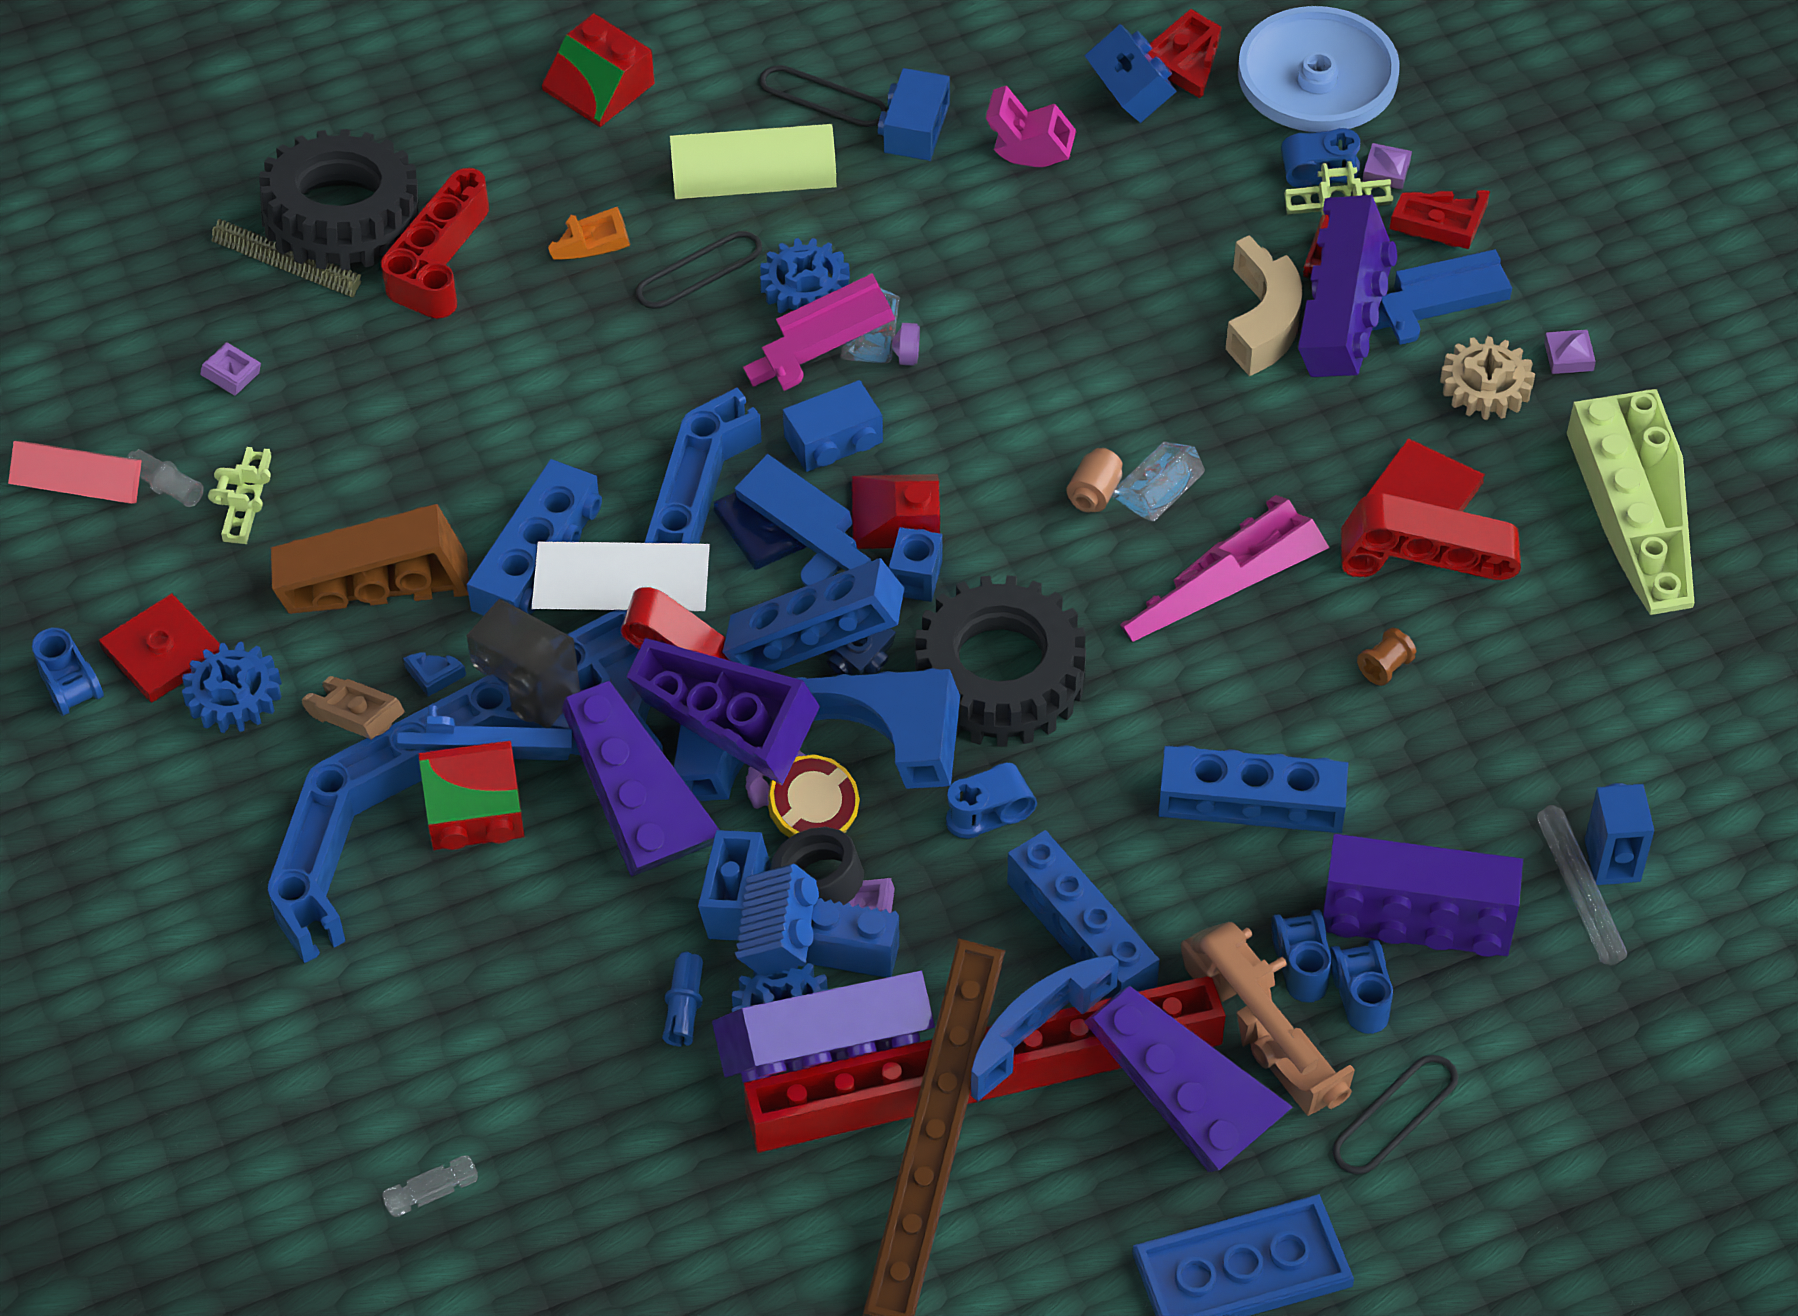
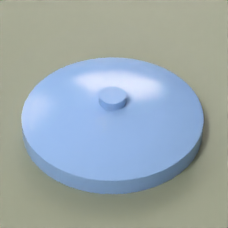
(1318, 69)

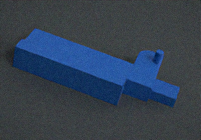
(1441, 290)
(805, 515)
(526, 742)

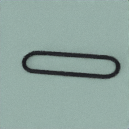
(825, 83)
(642, 284)
(1409, 1128)

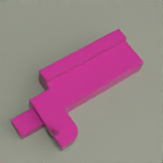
(819, 329)

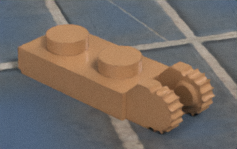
(354, 707)

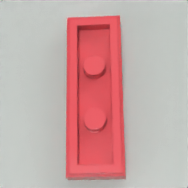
(75, 472)

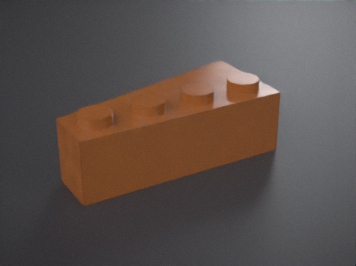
(371, 562)

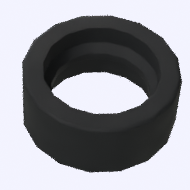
(825, 844)

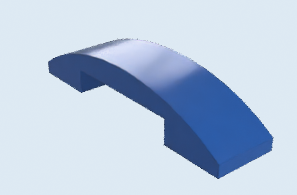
(1077, 984)

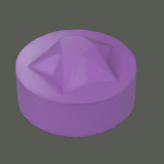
(906, 344)

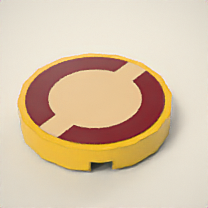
(814, 796)

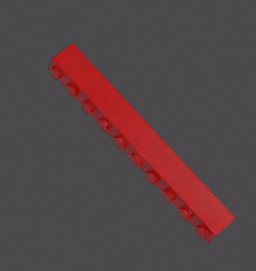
(888, 1082)

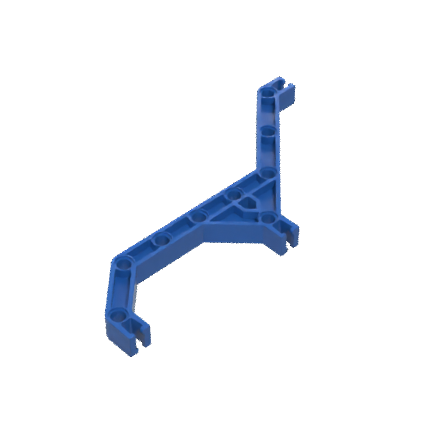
(378, 770)

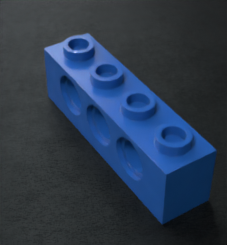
(550, 512)
(815, 618)
(1270, 804)
(1078, 912)

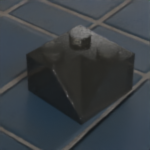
(528, 656)

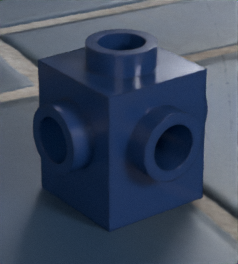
(863, 655)

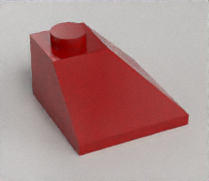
(892, 502)

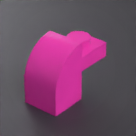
(1029, 137)

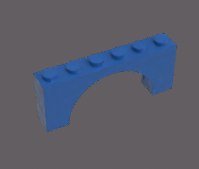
(908, 708)

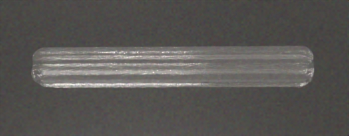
(1582, 886)

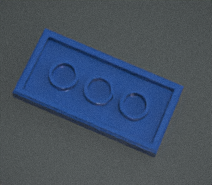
(1245, 1263)

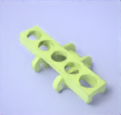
(1325, 191)
(240, 501)

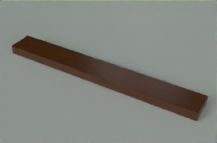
(934, 1131)

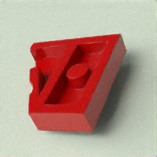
(1188, 50)
(1440, 216)

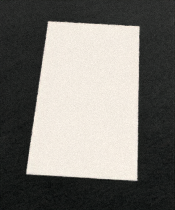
(608, 574)

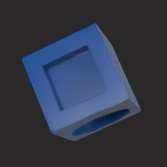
(917, 562)

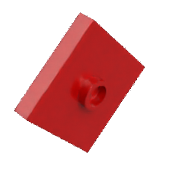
(158, 646)

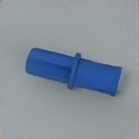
(683, 1000)

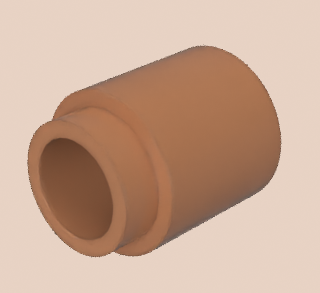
(1095, 480)

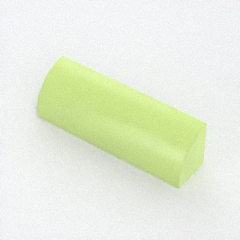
(753, 161)

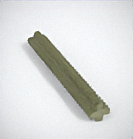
(265, 251)

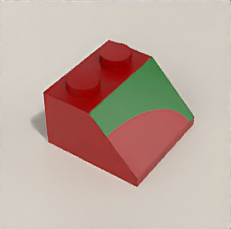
(599, 70)
(471, 795)

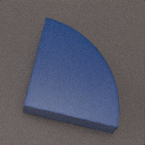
(434, 672)

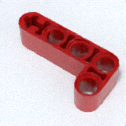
(417, 261)
(1428, 535)

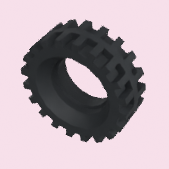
(331, 231)
(1016, 705)

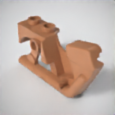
(1288, 1052)

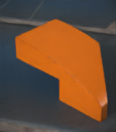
(591, 236)

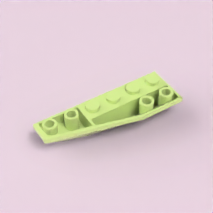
(1638, 492)

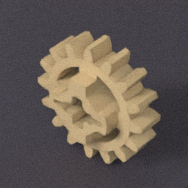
(1467, 373)

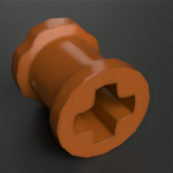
(1386, 656)

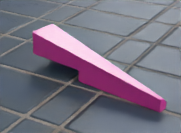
(1248, 556)

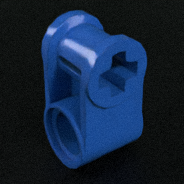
(1307, 152)
(67, 675)
(993, 797)
(1304, 948)
(1363, 978)

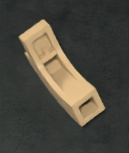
(1270, 328)

